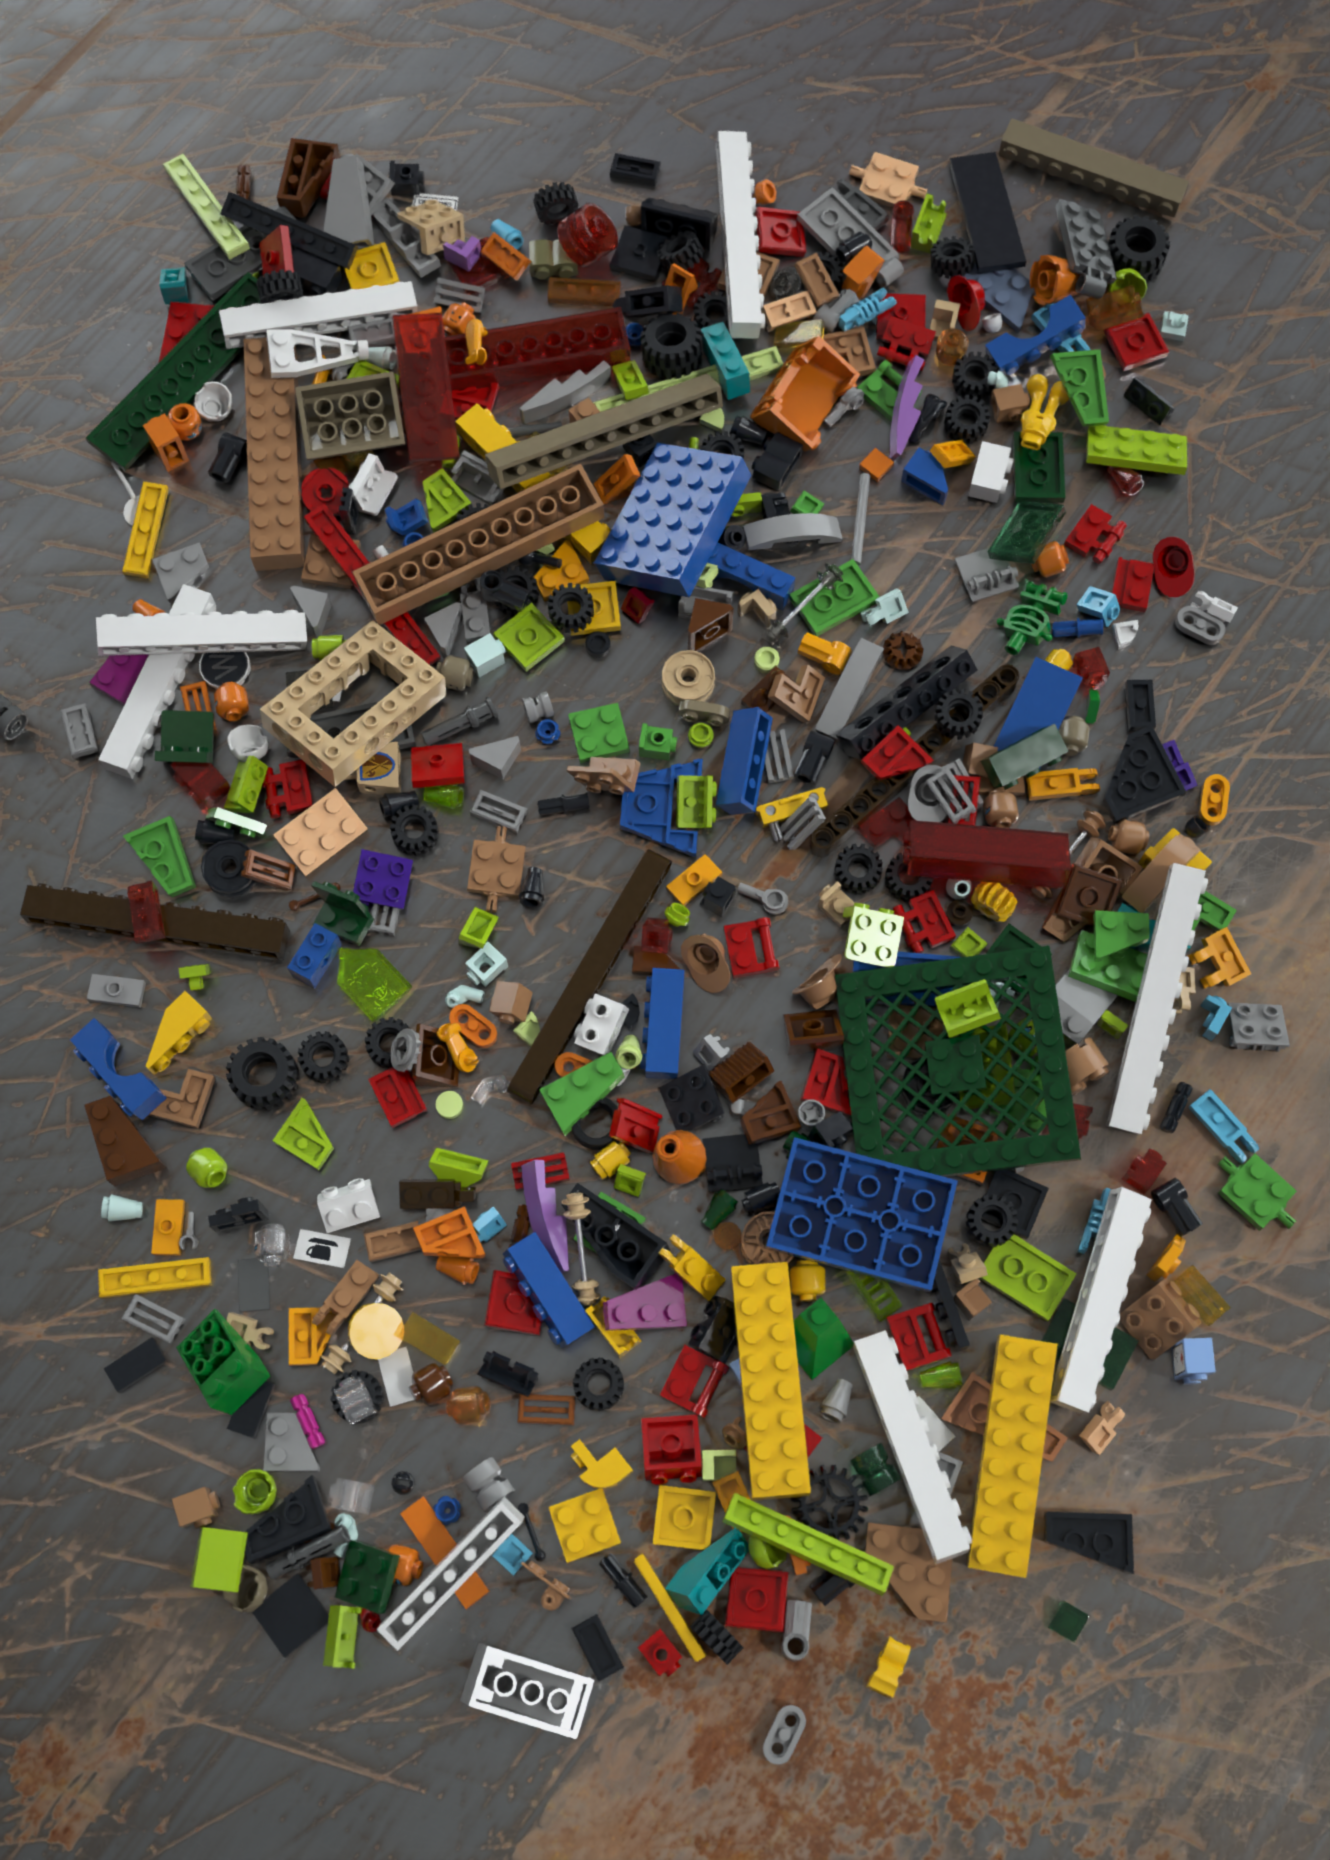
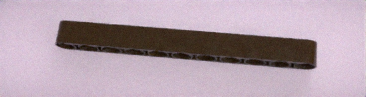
(891, 787)
(589, 976)

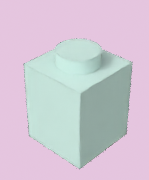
(485, 654)

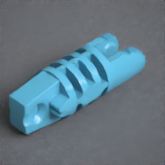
(866, 310)
(1094, 1220)

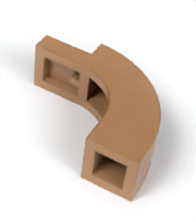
(1152, 879)

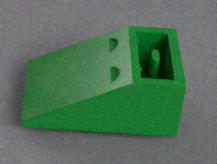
(222, 1363)

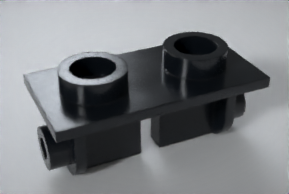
(1148, 401)
(517, 1378)

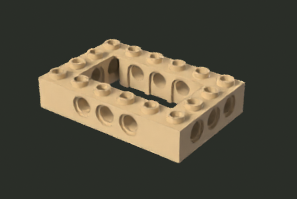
(335, 759)

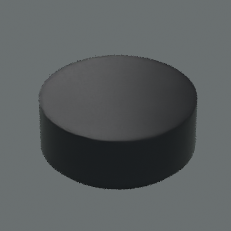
(598, 644)

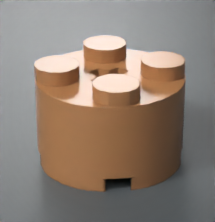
(1085, 1064)

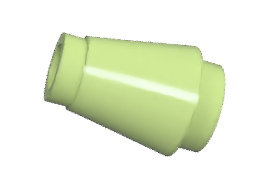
(629, 1052)

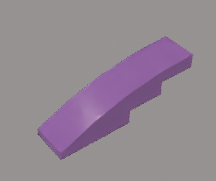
(904, 414)
(542, 1213)

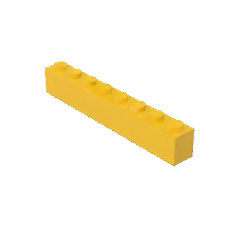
(485, 435)

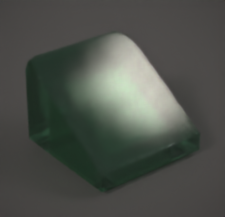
(1068, 1621)

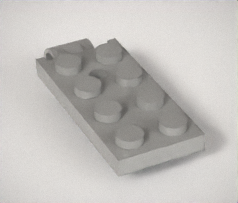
(835, 220)

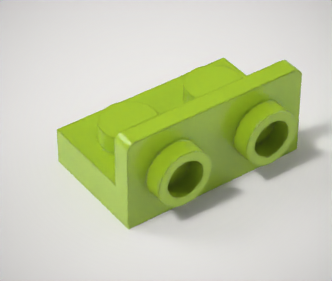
(246, 786)

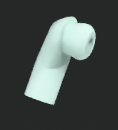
(997, 379)
(462, 994)
(348, 1521)

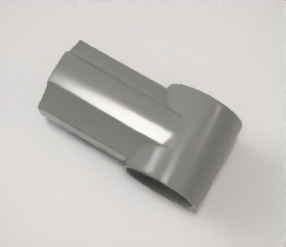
(832, 312)
(796, 1627)

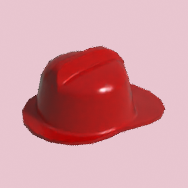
(971, 300)
(1173, 566)

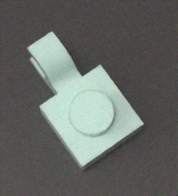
(888, 608)

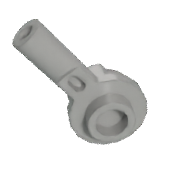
(851, 400)
(773, 900)

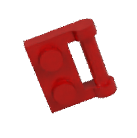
(742, 949)
(909, 1338)
(686, 1376)

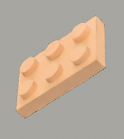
(320, 832)

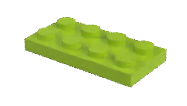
(1137, 449)

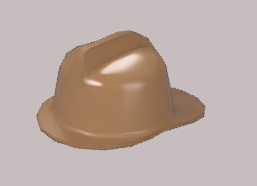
(706, 962)
(821, 985)

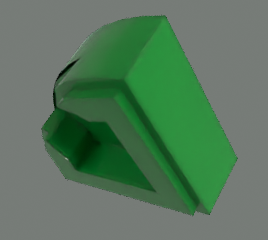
(1092, 706)

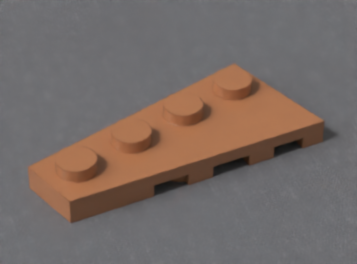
(970, 1412)

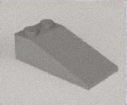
(1080, 1008)
(526, 1690)

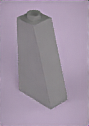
(348, 203)

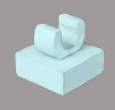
(1174, 326)

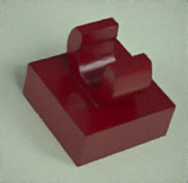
(637, 605)

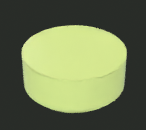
(766, 659)
(449, 1105)

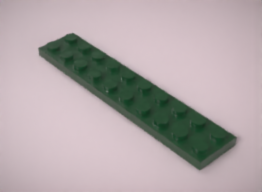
(172, 381)

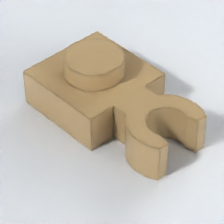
(967, 1265)
(247, 1329)

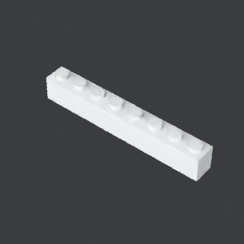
(318, 313)
(201, 633)
(151, 695)
(1100, 1300)
(911, 1447)

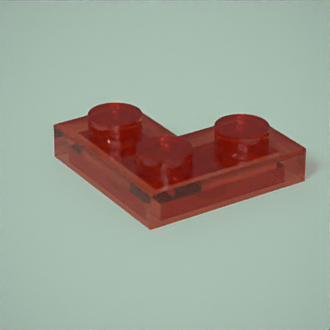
(887, 822)

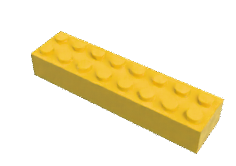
(770, 1381)
(1011, 1456)

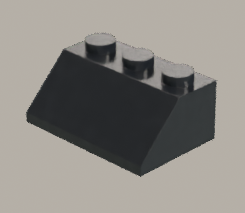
(670, 218)

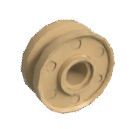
(688, 664)

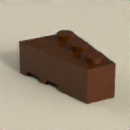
(304, 174)
(119, 1143)

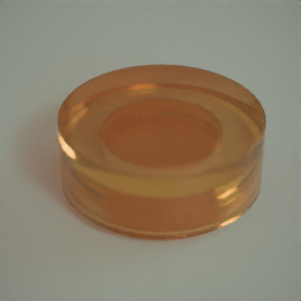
(727, 1236)

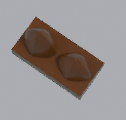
(759, 694)

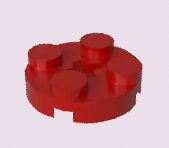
(324, 479)

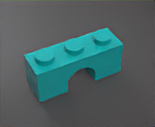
(724, 354)

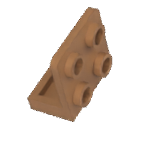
(1160, 1318)

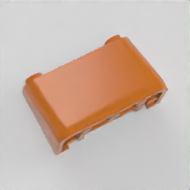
(805, 392)

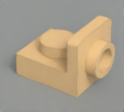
(833, 901)

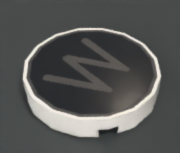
(224, 667)

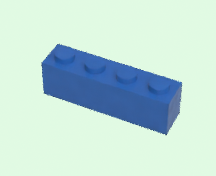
(744, 761)
(664, 1023)
(547, 1290)

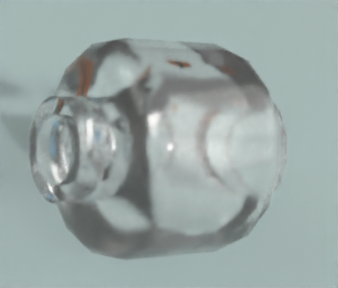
(272, 1245)

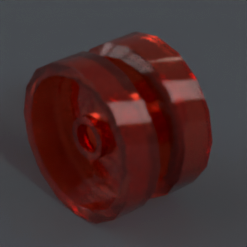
(587, 235)

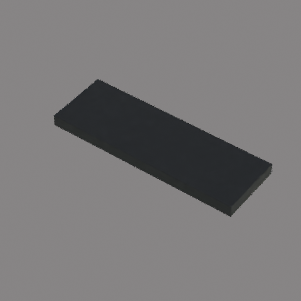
(987, 212)

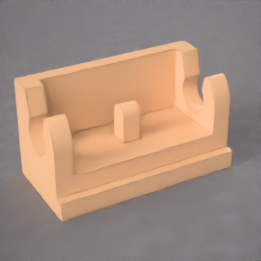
(788, 310)

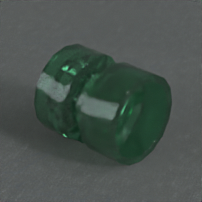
(875, 1469)

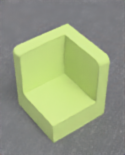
(717, 1464)

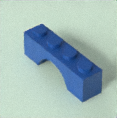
(1011, 352)
(753, 574)
(99, 1047)

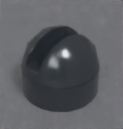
(1195, 827)
(402, 1489)

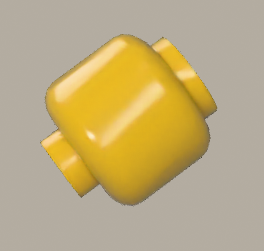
(807, 1280)

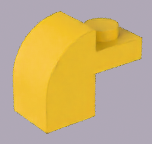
(603, 1473)

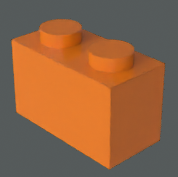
(166, 442)

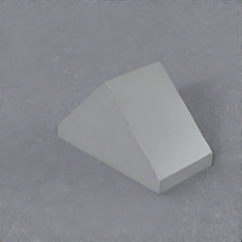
(315, 606)
(444, 626)
(496, 756)

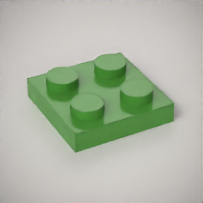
(599, 732)

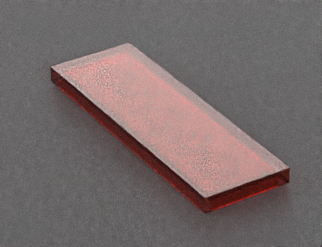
(425, 387)

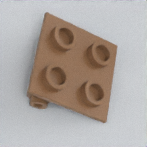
(554, 1593)

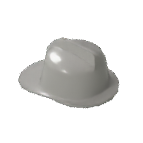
(922, 801)

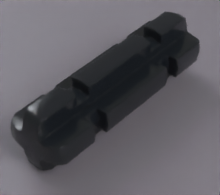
(1176, 1107)

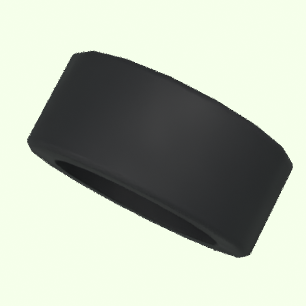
(595, 1143)

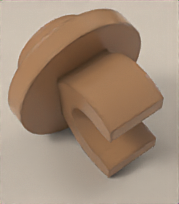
(734, 1435)

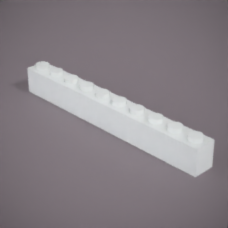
(738, 235)
(1156, 998)

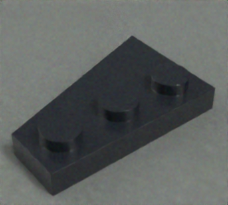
(1094, 1536)

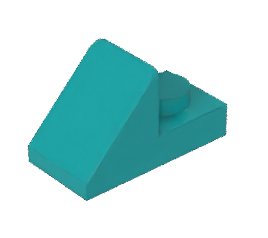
(173, 285)

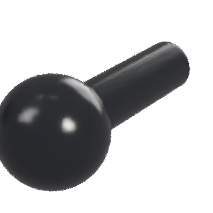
(542, 559)

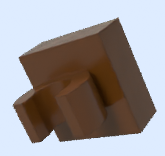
(324, 1573)

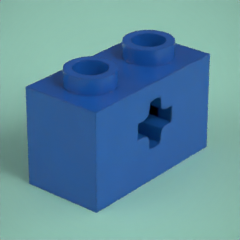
(314, 955)

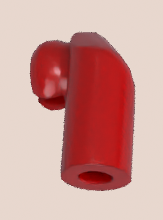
(369, 1620)

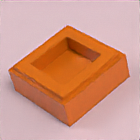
(876, 465)

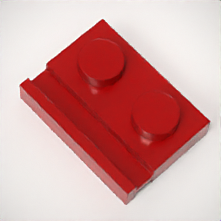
(1133, 583)
(397, 1096)
(635, 1125)

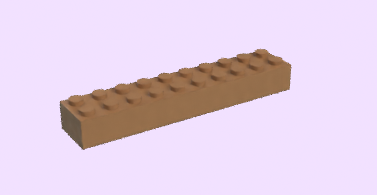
(273, 463)
(479, 544)

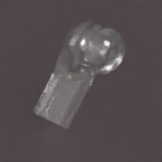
(489, 1084)

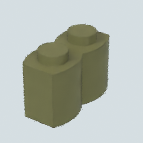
(550, 259)

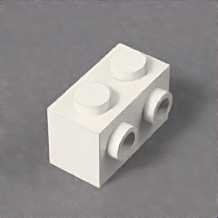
(990, 471)
(600, 1025)

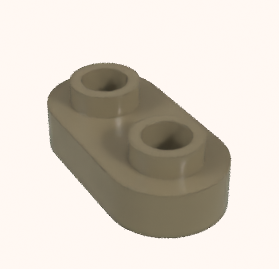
(703, 711)

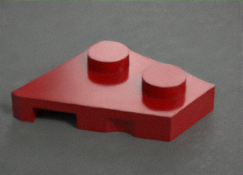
(895, 755)

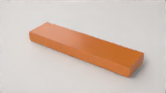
(437, 1544)

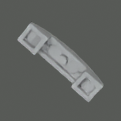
(790, 528)

